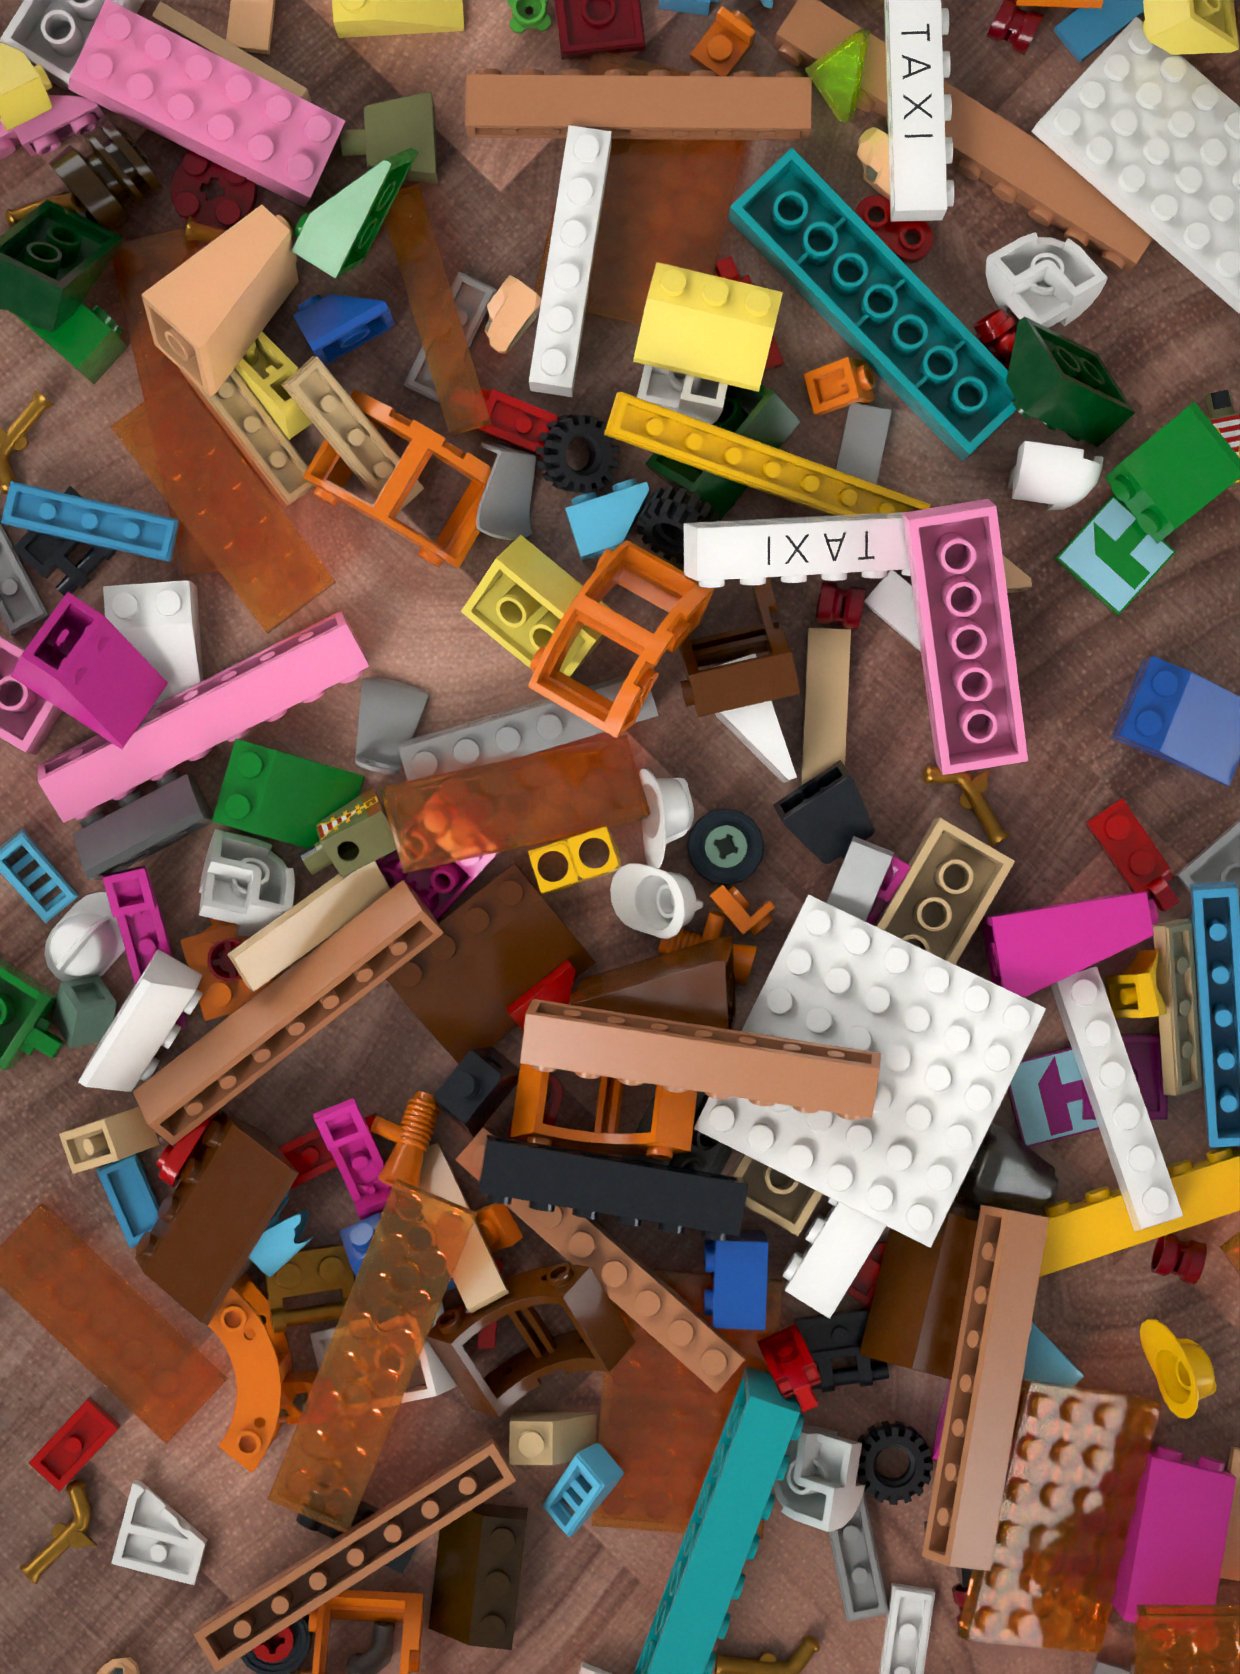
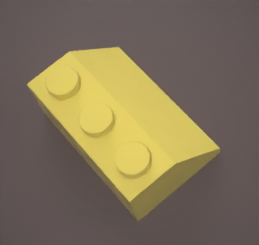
(1191, 26)
(707, 326)
(525, 601)

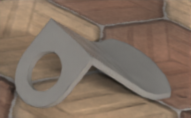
(508, 493)
(386, 717)

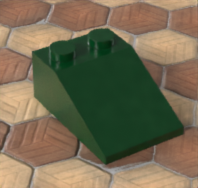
(52, 264)

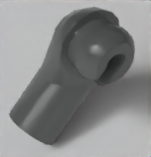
(378, 1655)

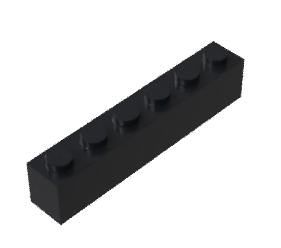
(612, 1186)

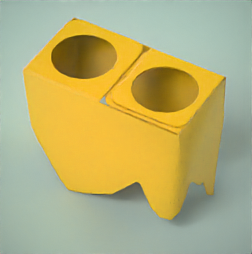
(575, 866)

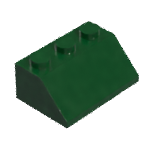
(1064, 385)
(746, 413)

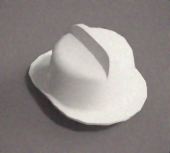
(669, 817)
(653, 899)
(84, 940)

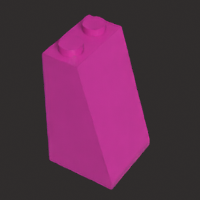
(1054, 941)
(1175, 1533)

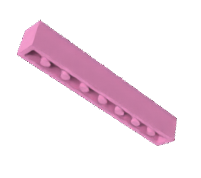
(205, 716)

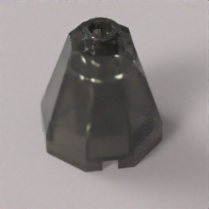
(1007, 1175)

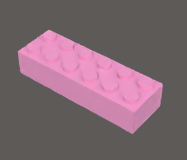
(205, 103)
(965, 636)

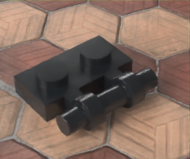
(49, 552)
(840, 1338)

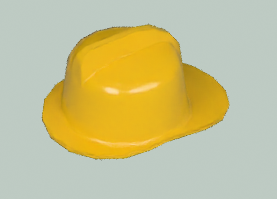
(1179, 1366)

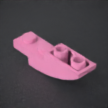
(45, 132)

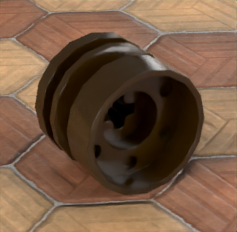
(107, 174)

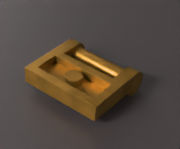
(308, 1273)

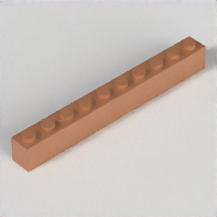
(982, 145)

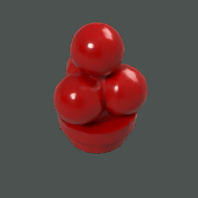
(997, 334)

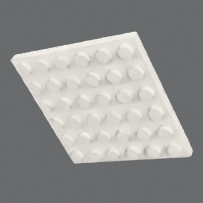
(943, 1070)

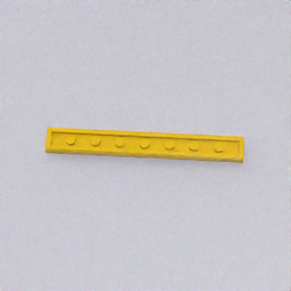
(749, 461)

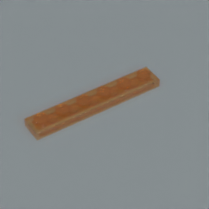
(436, 313)

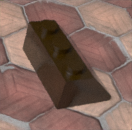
(479, 1576)

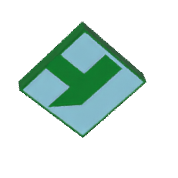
(1114, 556)

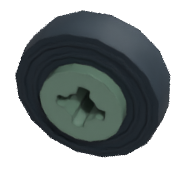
(708, 854)

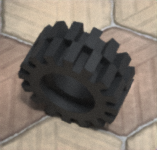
(555, 453)
(665, 517)
(919, 1462)

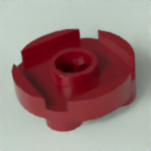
(191, 202)

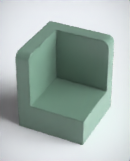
(83, 1010)

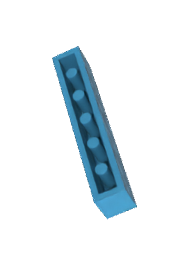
(1218, 995)

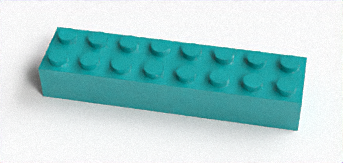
(875, 303)
(722, 1529)

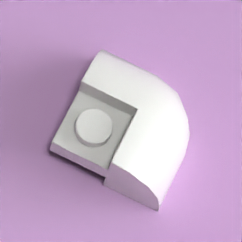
(1043, 279)
(683, 393)
(1053, 475)
(244, 883)
(821, 1479)

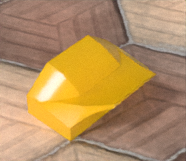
(1134, 990)

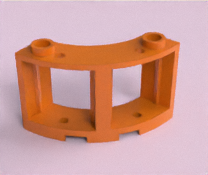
(331, 473)
(649, 579)
(669, 1133)
(259, 1365)
(371, 1606)

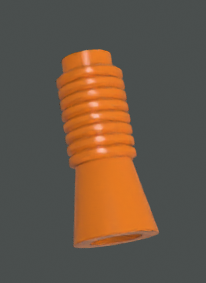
(743, 954)
(410, 1137)

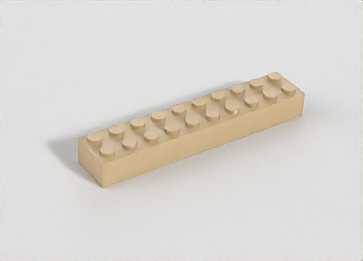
(934, 909)

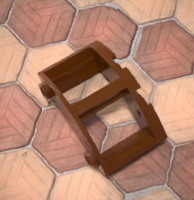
(746, 680)
(594, 1346)

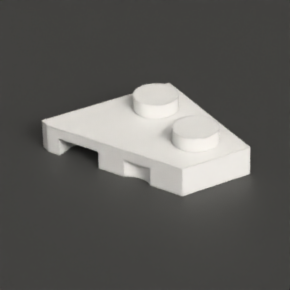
(158, 1538)

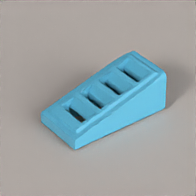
(10, 872)
(599, 1471)

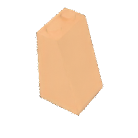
(223, 298)

